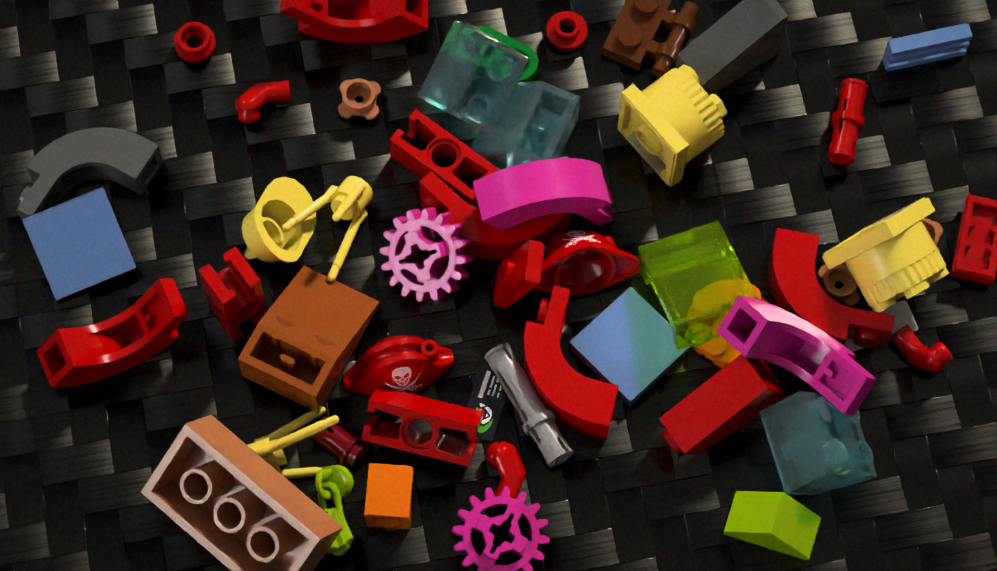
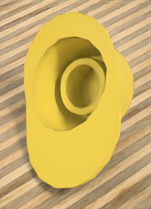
(263, 224)

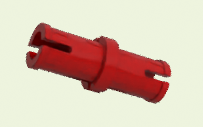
(847, 121)

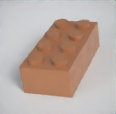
(238, 503)

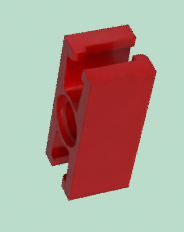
(440, 145)
(234, 293)
(409, 438)

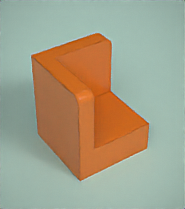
(389, 496)

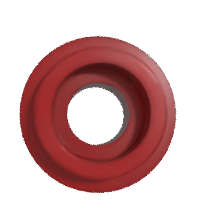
(190, 32)
(566, 41)

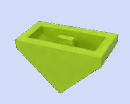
(773, 522)

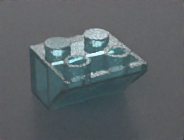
(474, 76)
(531, 127)
(816, 445)

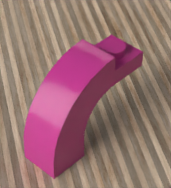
(544, 189)
(796, 345)

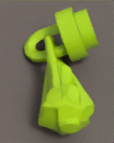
(335, 484)

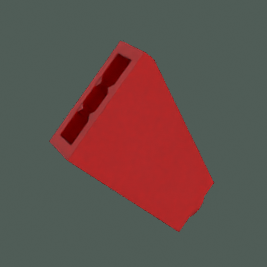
(721, 405)

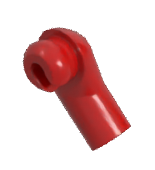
(259, 94)
(919, 355)
(509, 465)

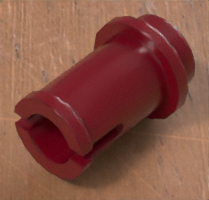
(342, 444)

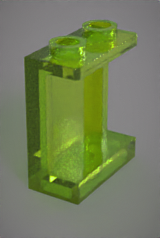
(695, 281)

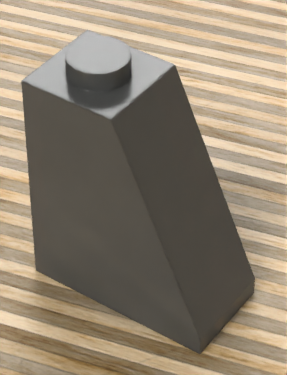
(736, 43)

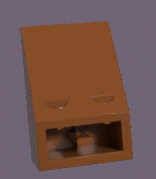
(307, 338)

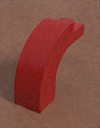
(358, 19)
(487, 240)
(799, 292)
(117, 344)
(575, 399)

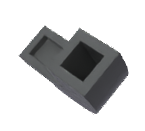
(88, 156)

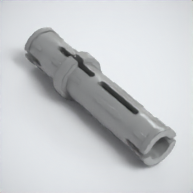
(532, 411)

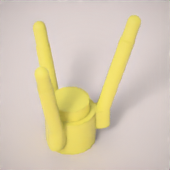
(347, 203)
(271, 446)

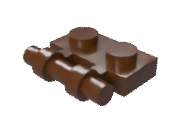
(637, 27)

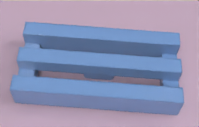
(927, 47)

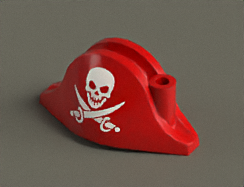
(585, 263)
(398, 364)

